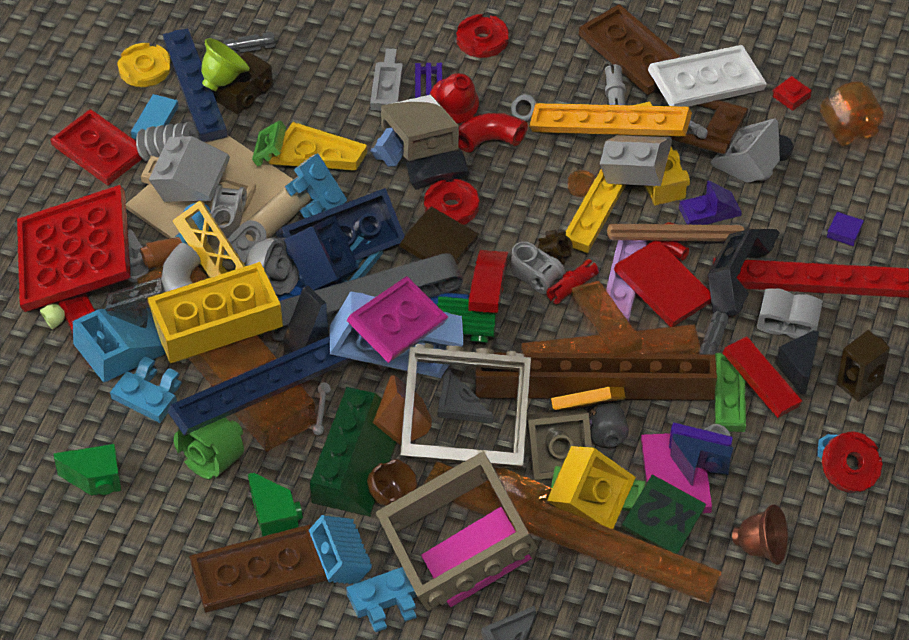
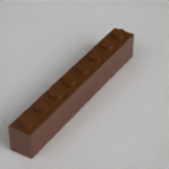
(640, 375)

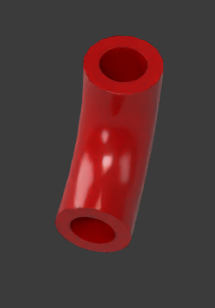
(491, 127)

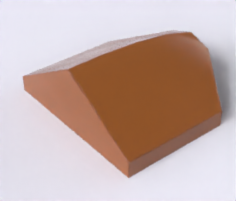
(391, 408)

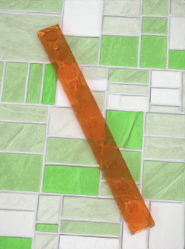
(596, 540)

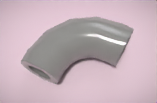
(179, 267)

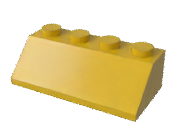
(215, 312)

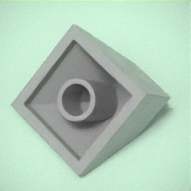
(751, 152)

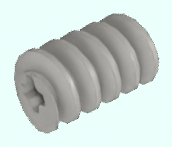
(153, 139)

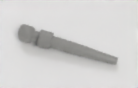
(698, 130)

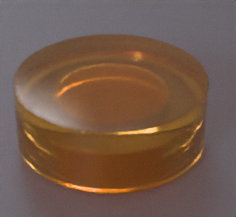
(580, 182)

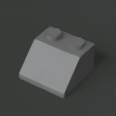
(635, 159)
(188, 170)

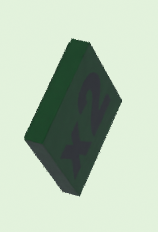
(663, 515)

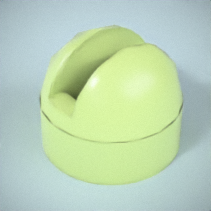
(53, 315)

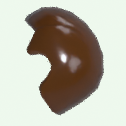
(391, 481)

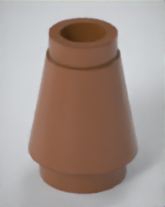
(156, 252)

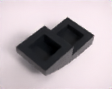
(436, 167)

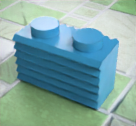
(340, 549)

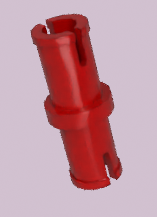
(572, 279)

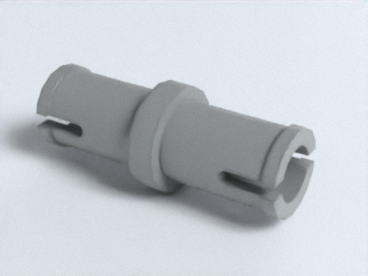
(615, 89)

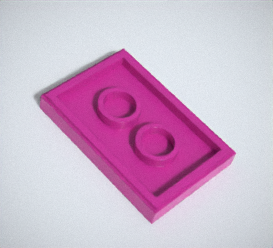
(397, 319)
(659, 463)
(467, 544)

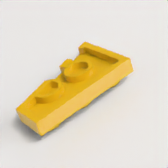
(303, 142)

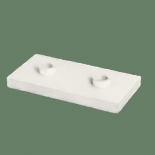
(707, 76)

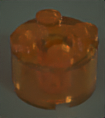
(852, 113)

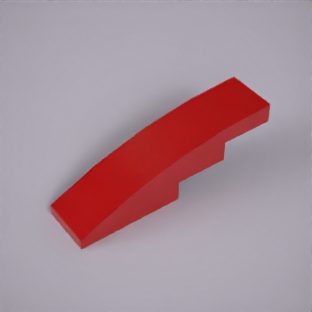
(488, 281)

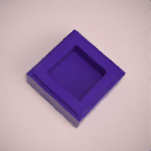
(845, 228)

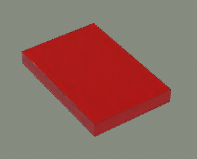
(97, 147)
(663, 283)

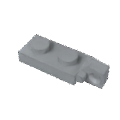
(386, 81)

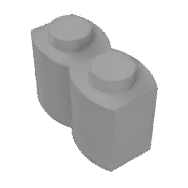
(788, 313)

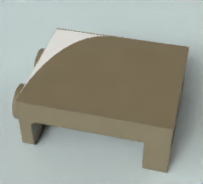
(422, 126)

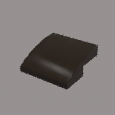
(438, 235)

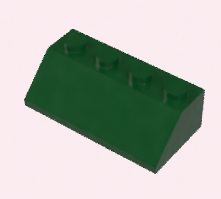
(350, 455)

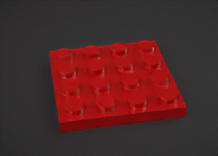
(73, 248)

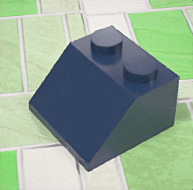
(321, 253)

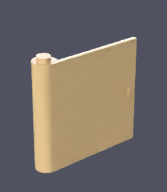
(269, 206)

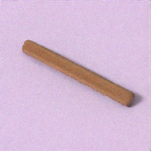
(671, 232)

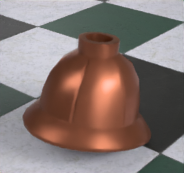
(764, 534)

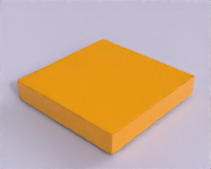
(588, 398)

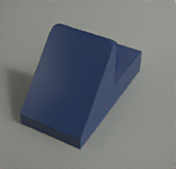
(694, 453)

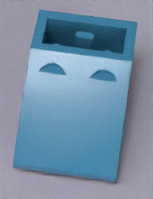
(113, 344)

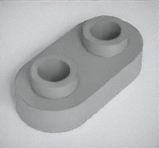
(241, 244)

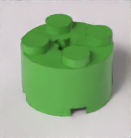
(211, 447)

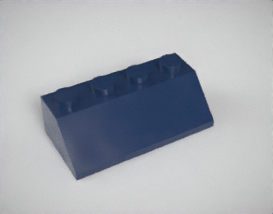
(364, 217)

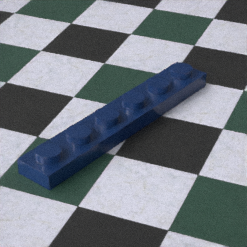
(198, 97)

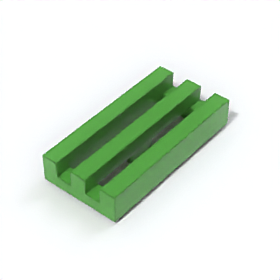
(269, 145)

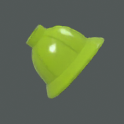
(220, 64)

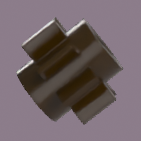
(556, 245)

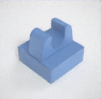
(388, 148)

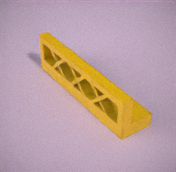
(198, 240)

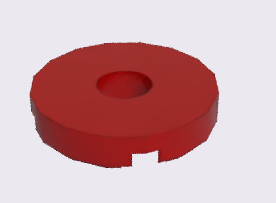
(482, 46)
(458, 190)
(836, 467)

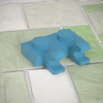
(320, 185)
(144, 397)
(380, 593)

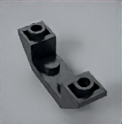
(725, 289)

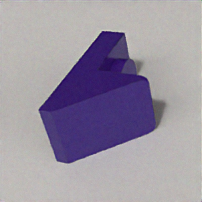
(710, 208)

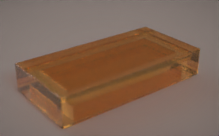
(523, 486)

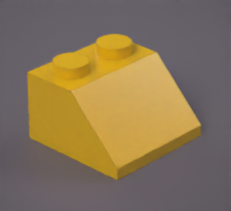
(591, 486)

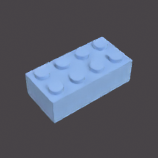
(350, 344)

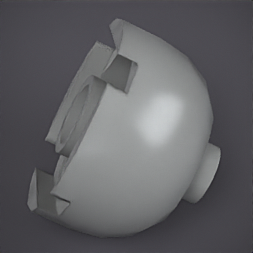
(276, 264)

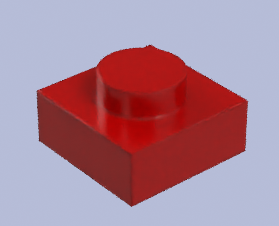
(792, 93)

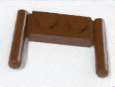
(721, 128)

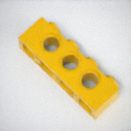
(674, 179)

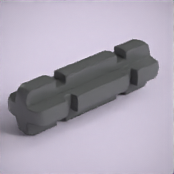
(251, 42)
(714, 333)

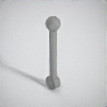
(323, 389)

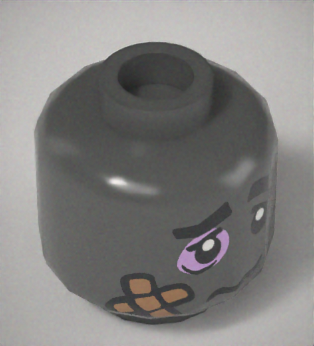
(609, 424)

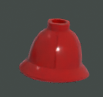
(457, 96)

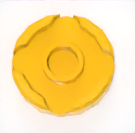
(144, 65)

